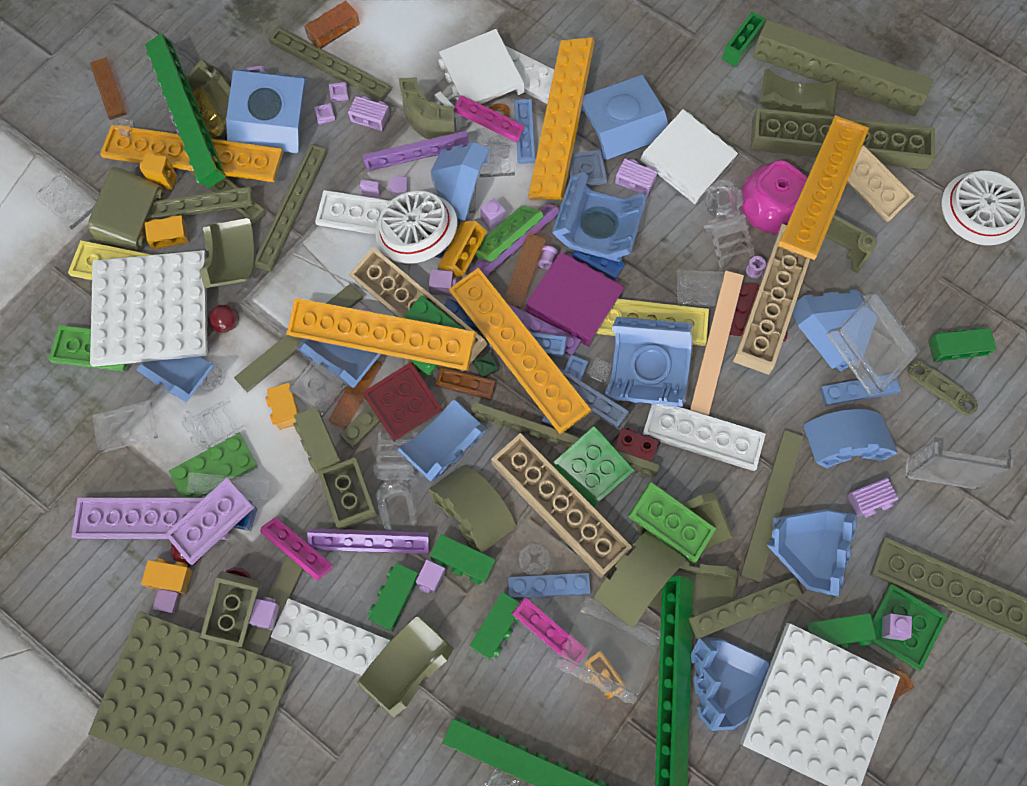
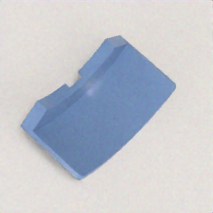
(343, 361)
(179, 375)
(848, 434)
(443, 441)

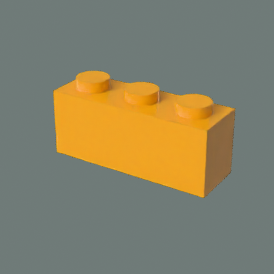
(462, 248)

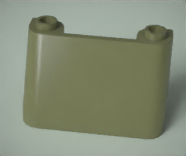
(216, 84)
(123, 209)
(852, 238)

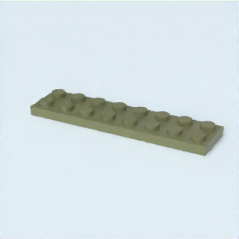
(952, 588)

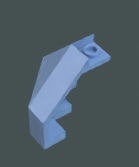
(456, 175)
(820, 315)
(815, 547)
(726, 682)

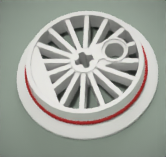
(986, 207)
(422, 217)

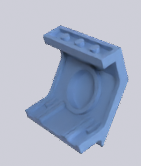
(625, 116)
(651, 361)

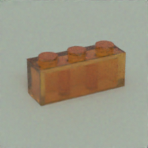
(332, 25)

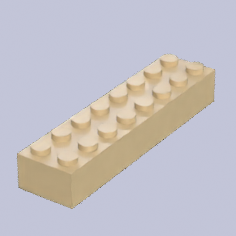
(399, 291)
(771, 308)
(561, 505)

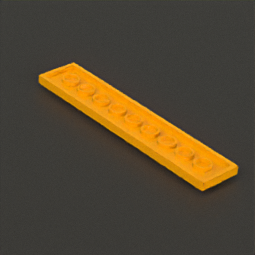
(561, 119)
(236, 158)
(824, 188)
(381, 334)
(520, 351)

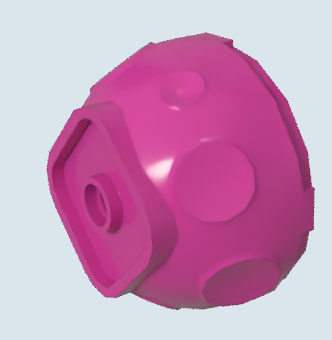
(766, 202)

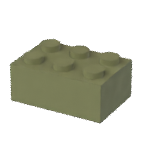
(316, 439)
(347, 494)
(230, 609)

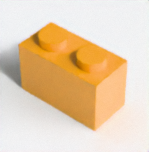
(158, 170)
(166, 232)
(282, 405)
(167, 576)

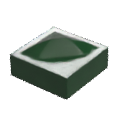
(485, 365)

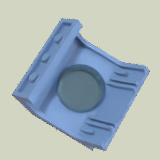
(265, 109)
(598, 221)

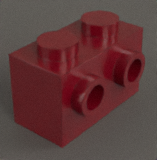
(636, 444)

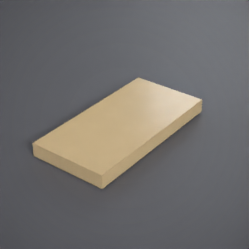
(878, 186)

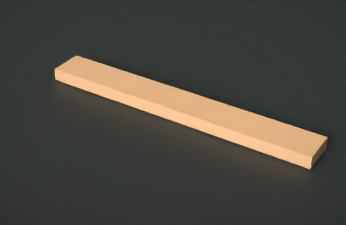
(716, 343)

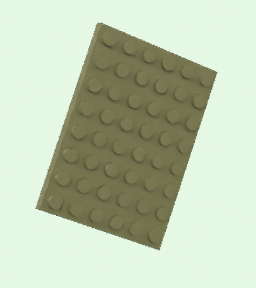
(191, 701)

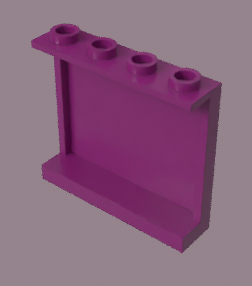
(574, 298)

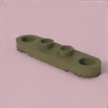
(942, 388)

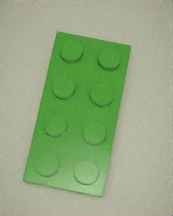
(508, 232)
(73, 348)
(225, 458)
(672, 522)

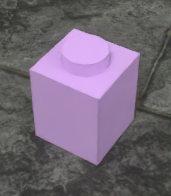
(492, 214)
(440, 282)
(430, 577)
(264, 613)
(896, 627)

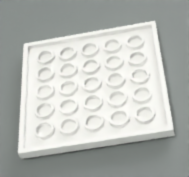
(148, 309)
(820, 709)

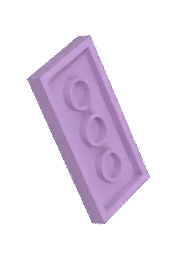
(209, 521)

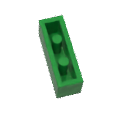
(743, 39)
(962, 344)
(462, 560)
(393, 597)
(495, 628)
(845, 630)

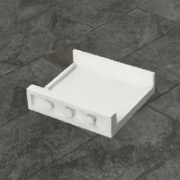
(481, 68)
(688, 156)

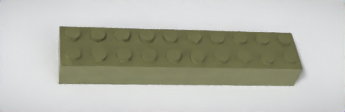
(852, 70)
(804, 134)

